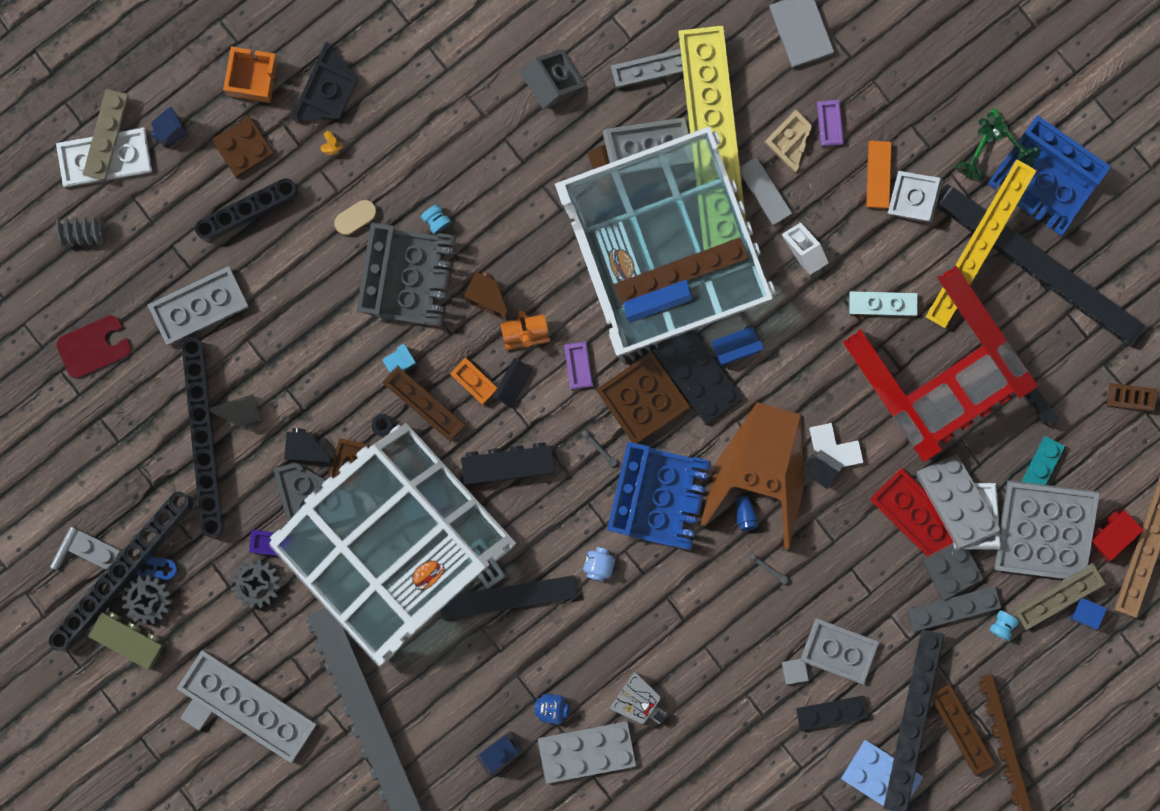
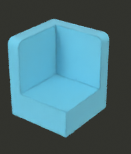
(401, 357)

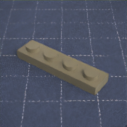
(105, 135)
(1059, 596)

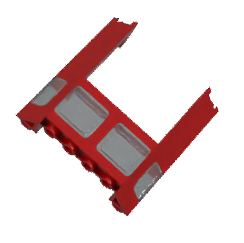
(960, 391)

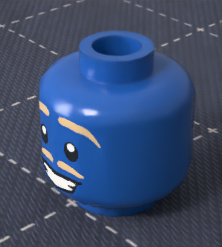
(552, 709)

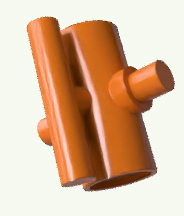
(525, 331)

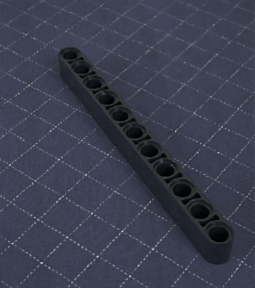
(1044, 269)

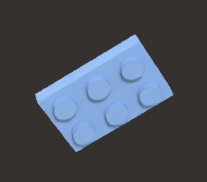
(871, 772)

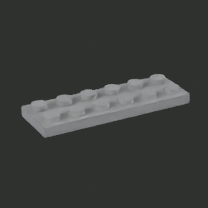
(246, 706)

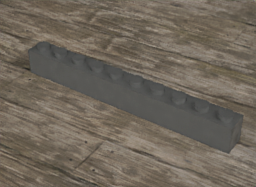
(364, 711)

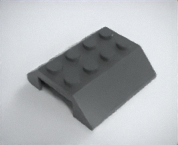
(405, 275)

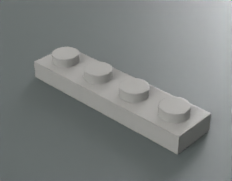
(647, 69)

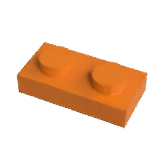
(473, 381)

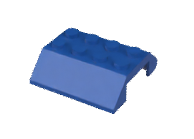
(1063, 175)
(657, 496)

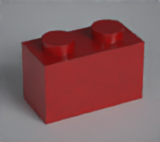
(1115, 535)

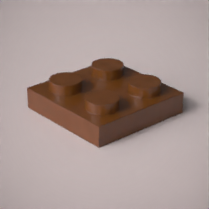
(242, 147)

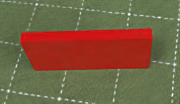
(912, 512)

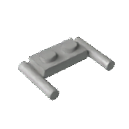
(89, 549)

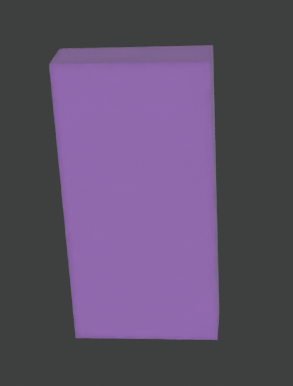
(830, 123)
(578, 365)

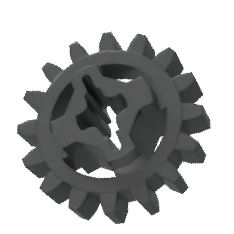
(257, 573)
(145, 591)

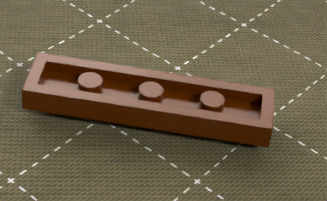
(423, 403)
(961, 729)

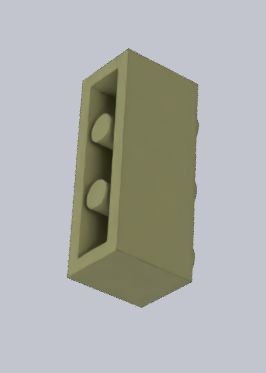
(127, 640)

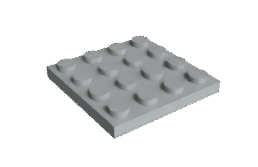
(1046, 529)

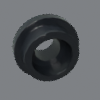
(380, 418)

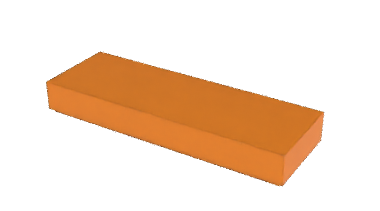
(878, 174)

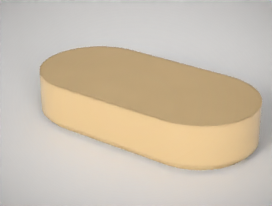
(355, 217)

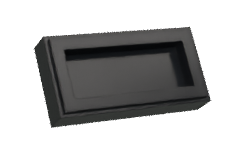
(512, 382)

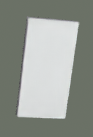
(129, 158)

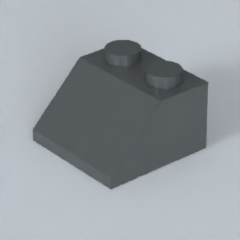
(552, 78)

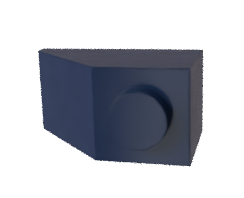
(167, 128)

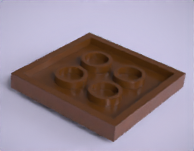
(642, 398)

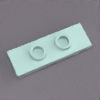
(883, 304)

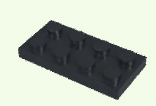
(697, 375)

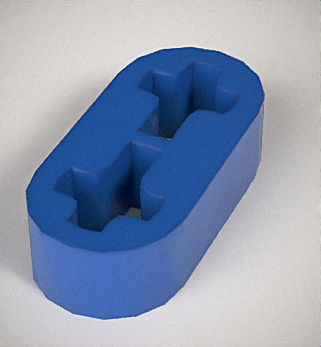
(162, 563)

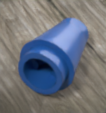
(746, 515)

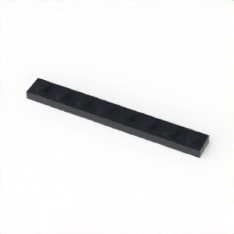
(914, 721)

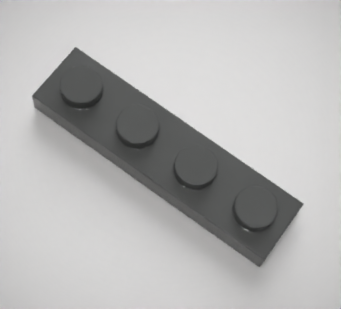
(953, 609)

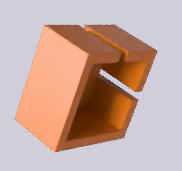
(250, 77)

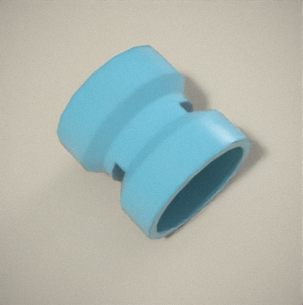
(436, 219)
(1004, 625)

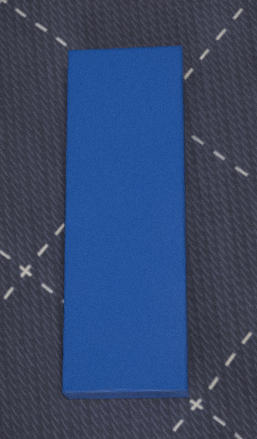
(657, 301)

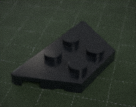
(326, 89)

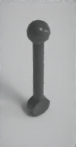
(611, 461)
(783, 579)

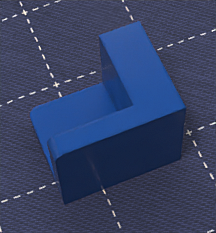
(1088, 614)

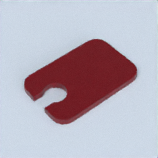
(87, 348)

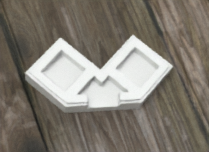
(824, 439)

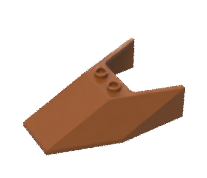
(765, 460)

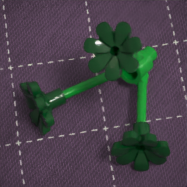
(992, 128)

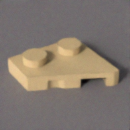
(790, 139)

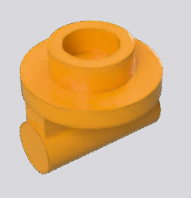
(331, 147)

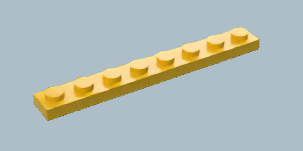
(985, 236)

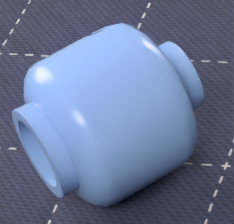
(599, 564)

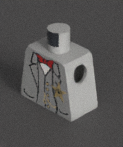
(638, 701)

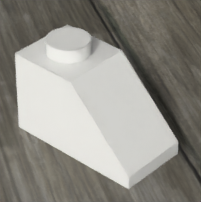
(805, 248)

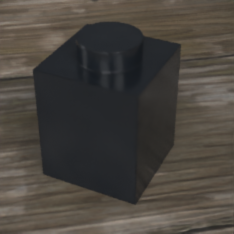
(823, 468)

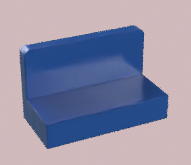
(736, 346)

